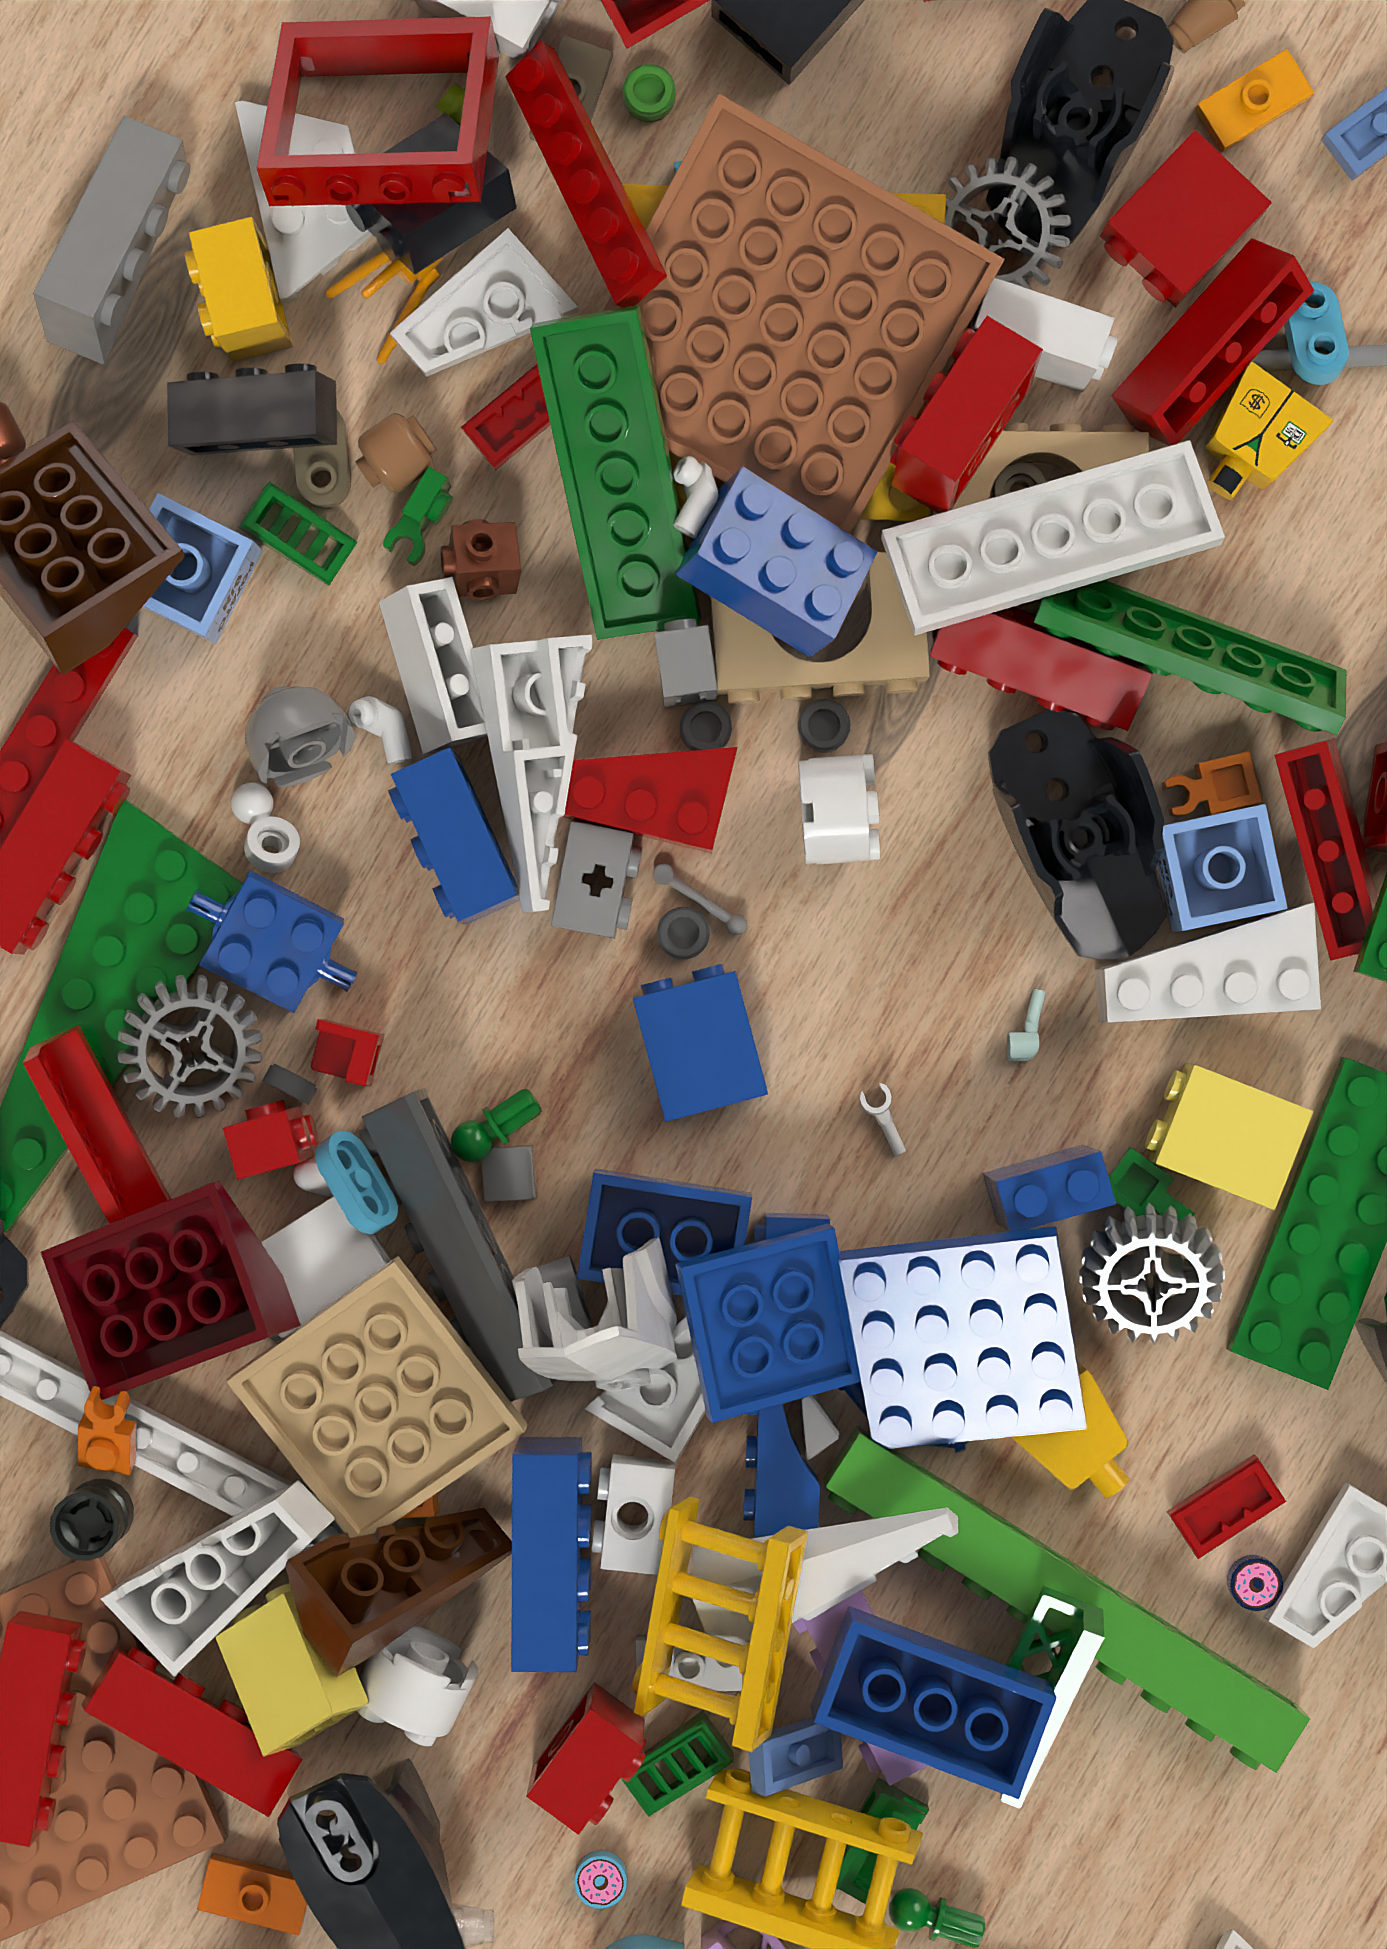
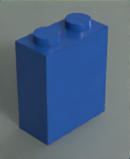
(699, 1043)
(1049, 1188)

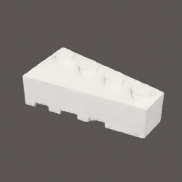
(1233, 971)
(206, 1583)

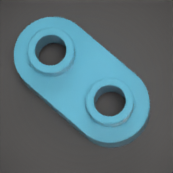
(1317, 328)
(356, 1182)

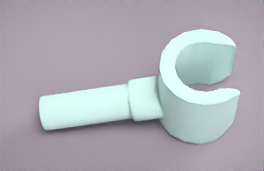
(1025, 1045)

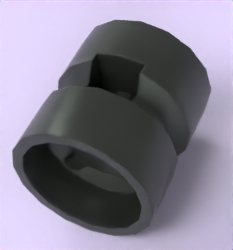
(91, 1519)

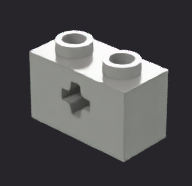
(685, 663)
(585, 850)

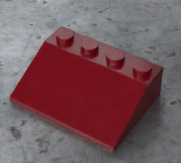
(167, 1290)

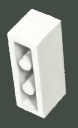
(435, 663)

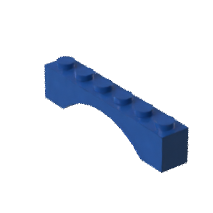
(785, 1483)

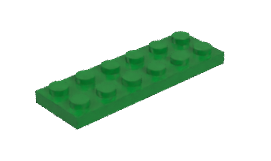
(615, 469)
(1201, 651)
(1323, 1237)

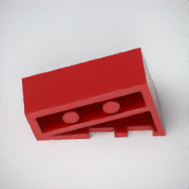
(654, 795)

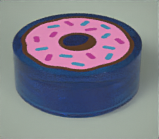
(1254, 1582)

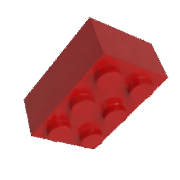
(963, 414)

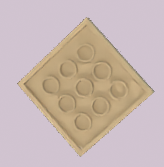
(377, 1401)

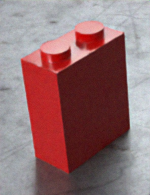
(1183, 220)

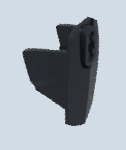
(1069, 124)
(1093, 846)
(398, 1883)

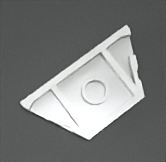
(307, 237)

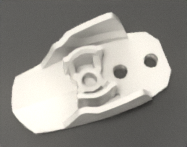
(629, 1338)

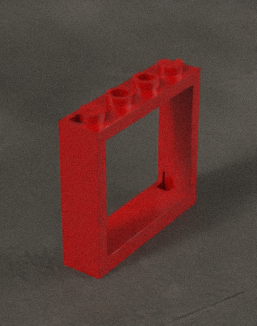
(379, 49)

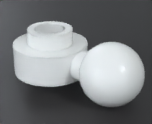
(253, 805)

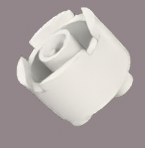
(839, 809)
(417, 1685)

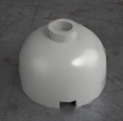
(295, 734)

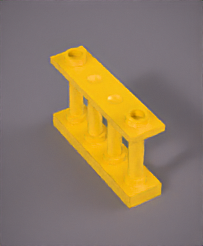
(768, 1609)
(765, 1904)

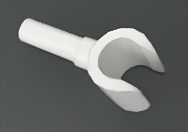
(885, 1120)

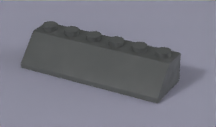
(454, 1235)

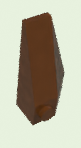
(377, 1586)

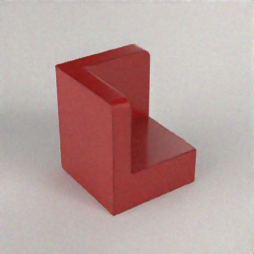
(346, 1051)

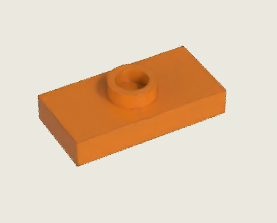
(252, 1894)

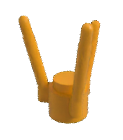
(426, 279)

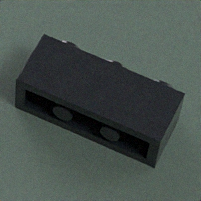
(252, 411)

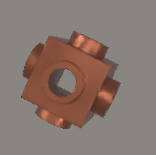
(482, 559)

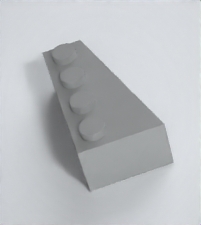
(110, 240)

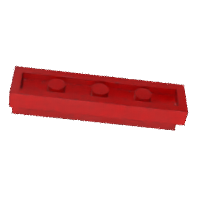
(94, 1125)

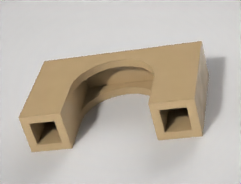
(1061, 447)
(889, 654)

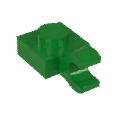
(426, 504)
(1140, 1182)

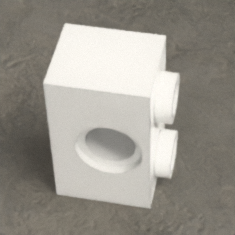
(641, 1481)

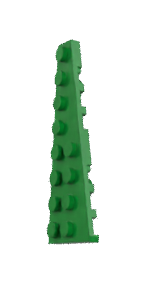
(120, 945)

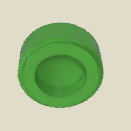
(649, 93)

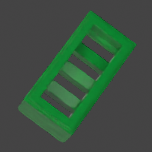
(259, 509)
(720, 1757)

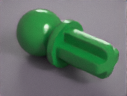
(474, 1139)
(912, 1911)

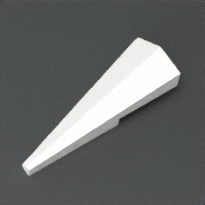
(529, 718)
(834, 1566)

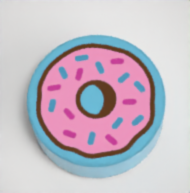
(600, 1879)

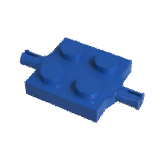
(271, 941)

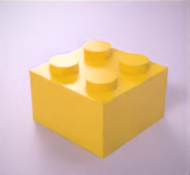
(239, 289)

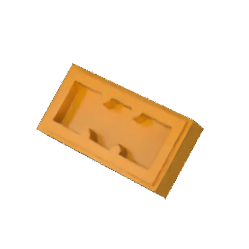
(1254, 100)

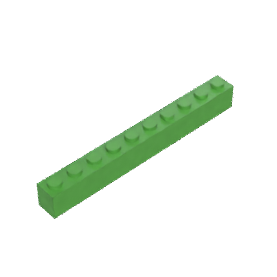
(1016, 1566)

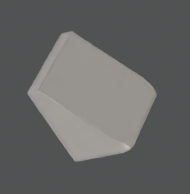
(509, 1174)
(818, 1426)

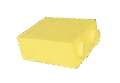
(1228, 1134)
(282, 1677)

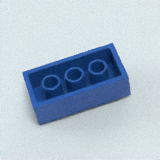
(546, 1554)
(933, 1702)

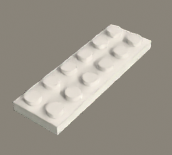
(1052, 537)

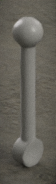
(665, 875)

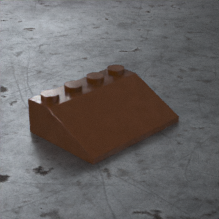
(76, 547)

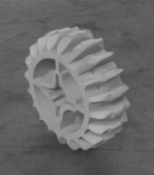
(1011, 208)
(199, 1025)
(1193, 1278)

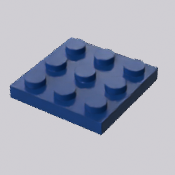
(769, 1322)

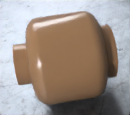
(395, 452)

